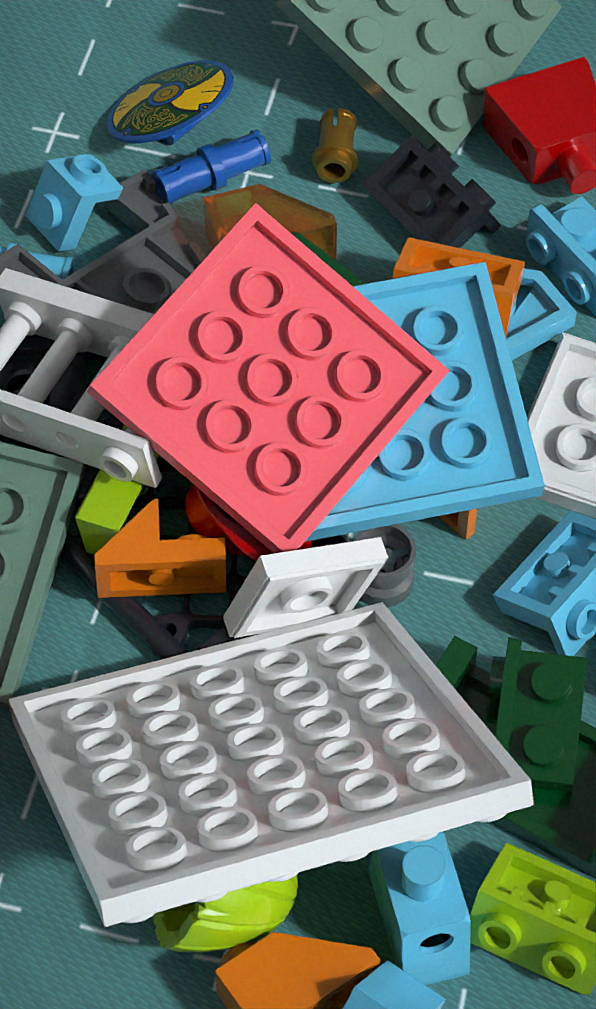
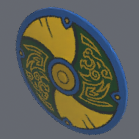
(170, 102)

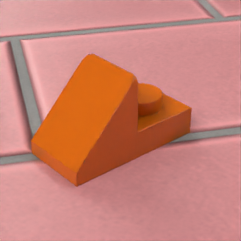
(143, 565)

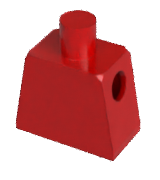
(547, 124)

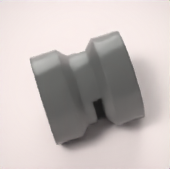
(398, 571)

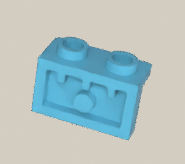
(567, 246)
(557, 585)

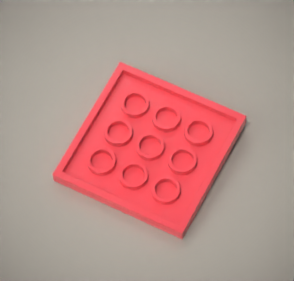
(268, 382)

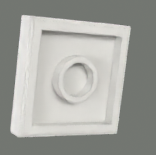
(303, 586)

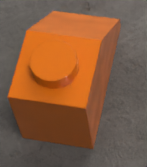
(292, 973)

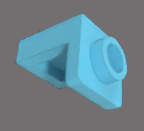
(67, 197)

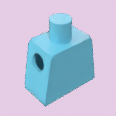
(419, 899)

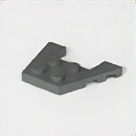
(141, 269)

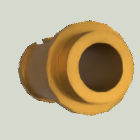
(335, 155)

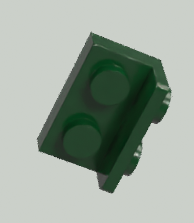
(539, 712)

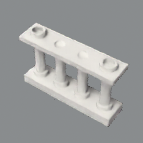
(77, 325)

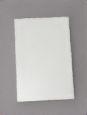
(565, 426)

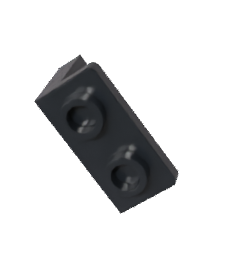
(428, 199)

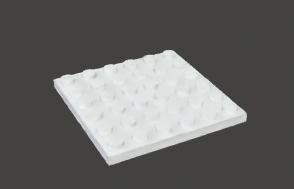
(260, 761)

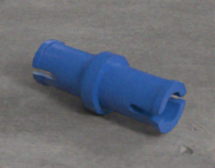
(211, 167)

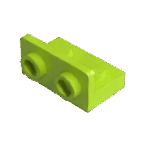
(538, 918)

